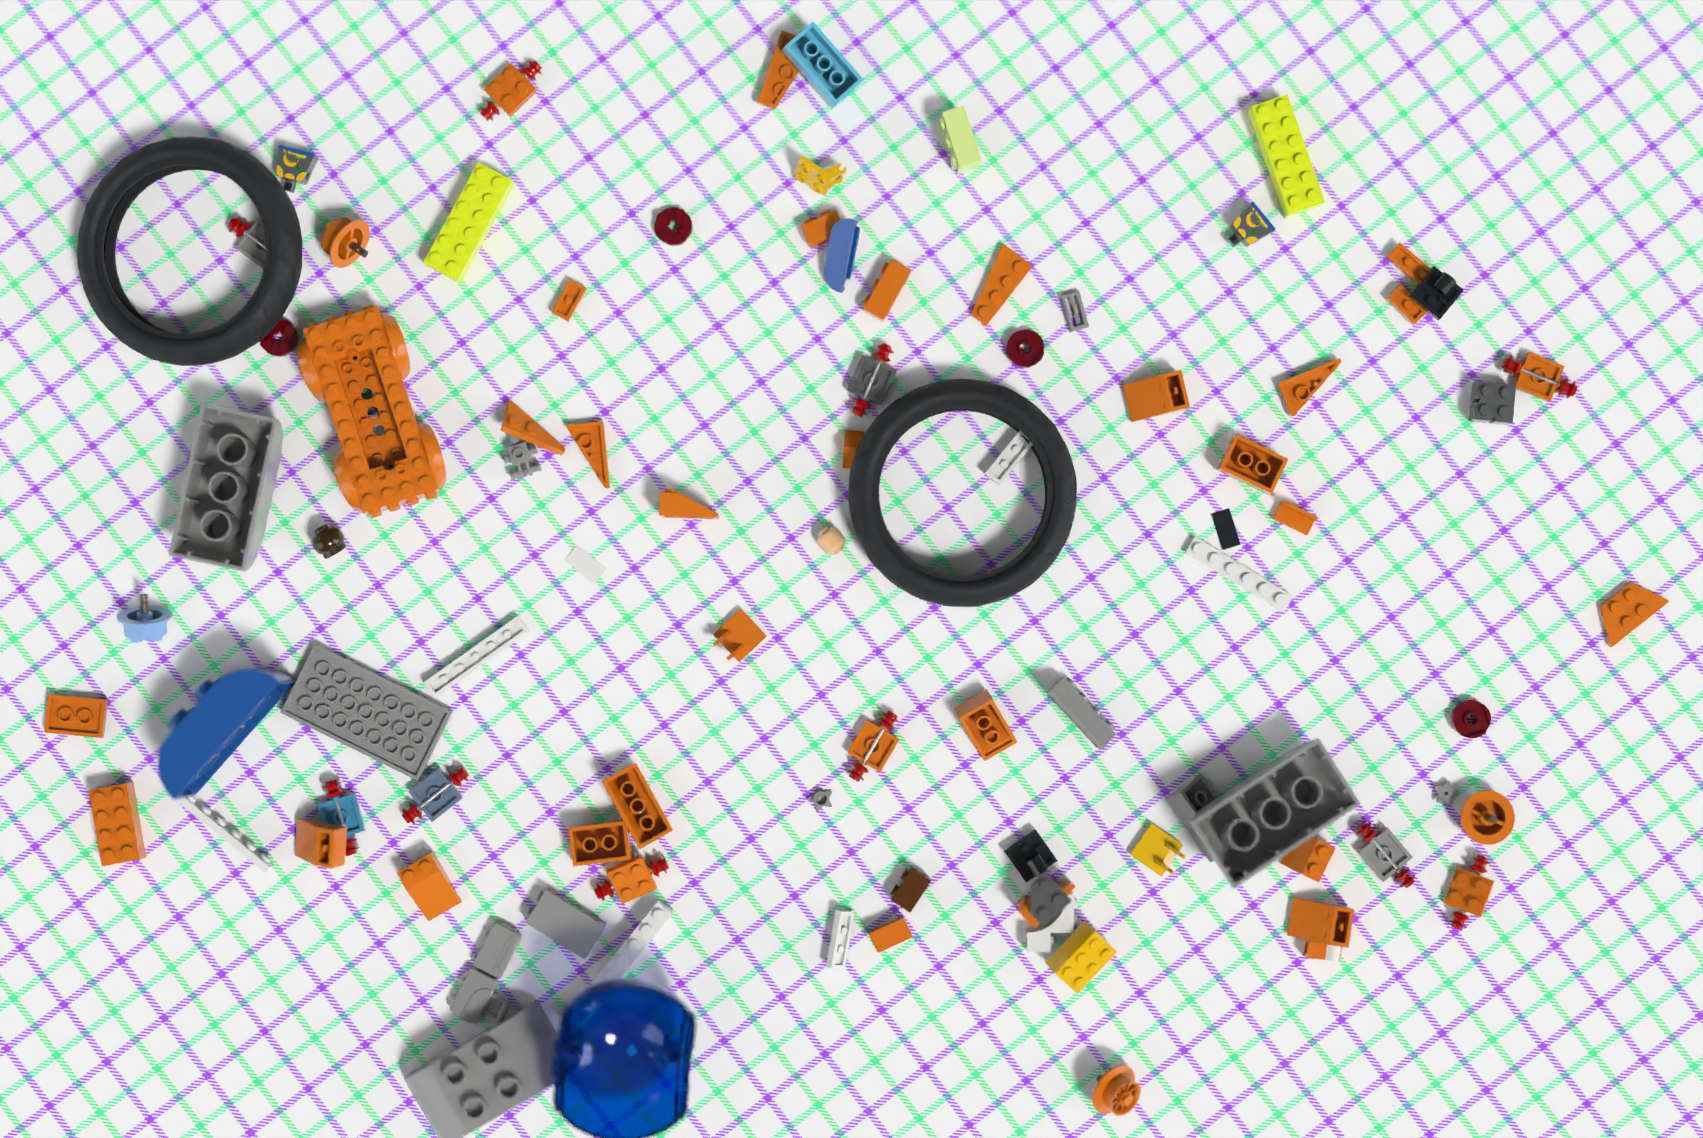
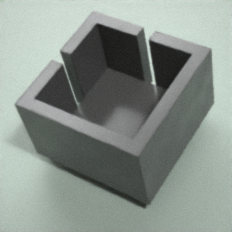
(1495, 402)

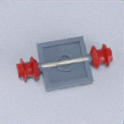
(435, 794)

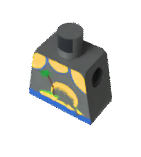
(295, 166)
(1250, 227)

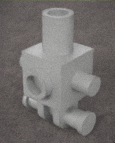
(520, 455)

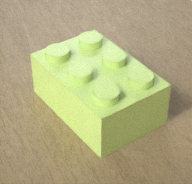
(959, 140)

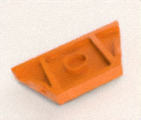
(1628, 610)

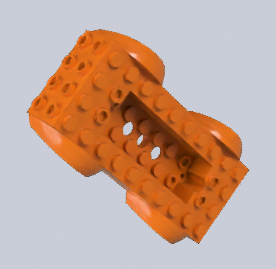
(337, 365)

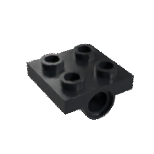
(1436, 292)
(1030, 856)

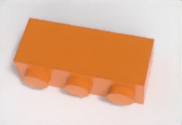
(886, 290)

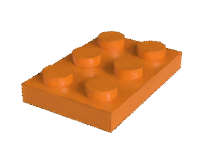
(75, 715)

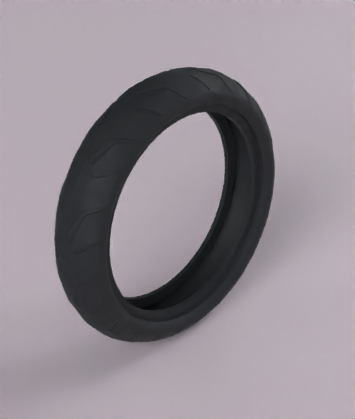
(98, 246)
(975, 397)

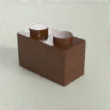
(910, 889)

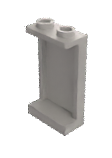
(564, 923)

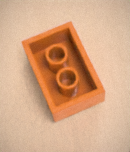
(1252, 464)
(600, 843)

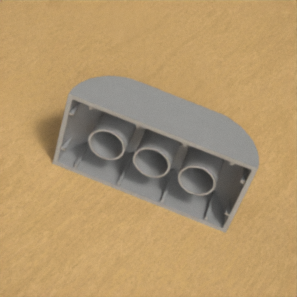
(227, 488)
(1274, 811)
(486, 1074)

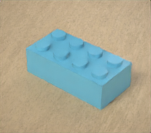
(822, 64)

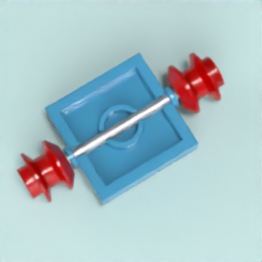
(342, 812)

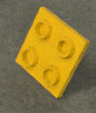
(816, 177)
(1157, 850)

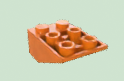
(1156, 396)
(320, 843)
(1320, 922)

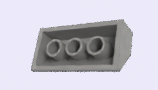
(1081, 713)
(1188, 801)

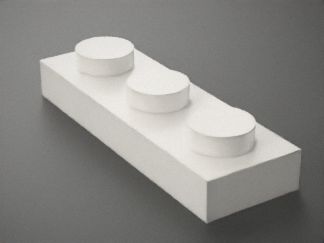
(1008, 459)
(840, 939)

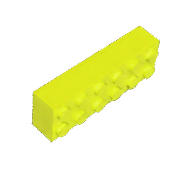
(1286, 156)
(469, 223)

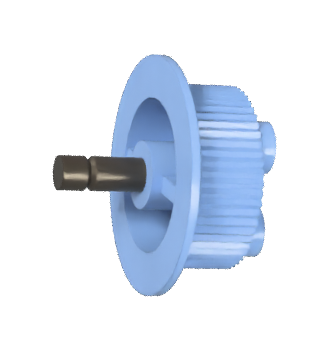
(145, 621)

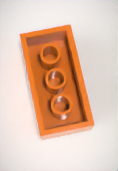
(117, 824)

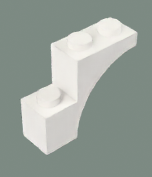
(1065, 922)

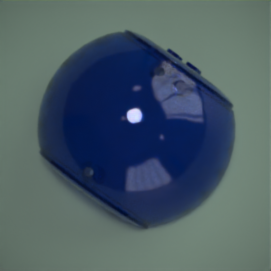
(623, 1059)

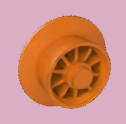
(1116, 1091)

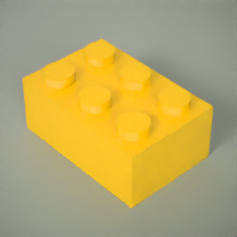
(1080, 957)

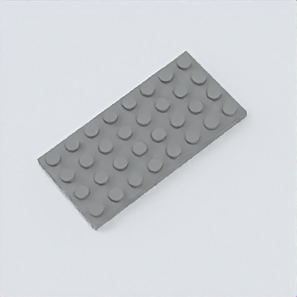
(366, 712)

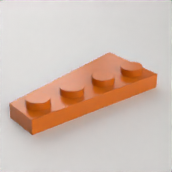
(779, 74)
(1002, 280)

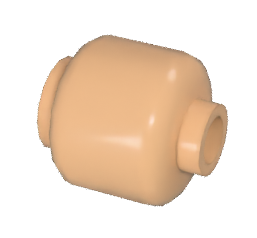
(831, 540)

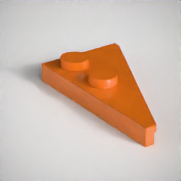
(1300, 388)
(522, 426)
(592, 442)

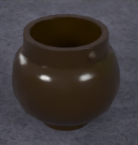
(328, 540)

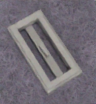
(1069, 295)

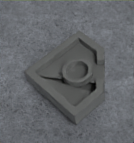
(1047, 899)

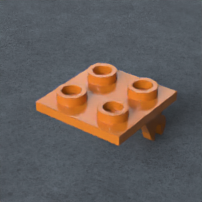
(739, 635)

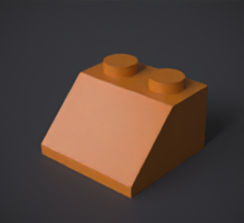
(1309, 858)

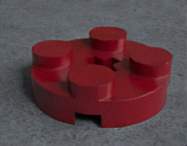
(664, 220)
(285, 346)
(1025, 359)
(1476, 709)

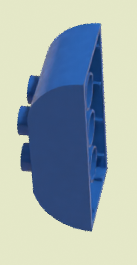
(216, 726)

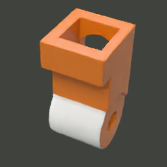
(1322, 951)

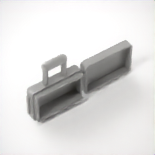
(480, 983)

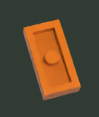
(569, 300)
(1405, 305)

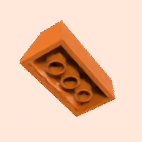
(637, 806)

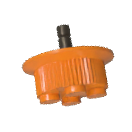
(345, 241)
(1487, 817)

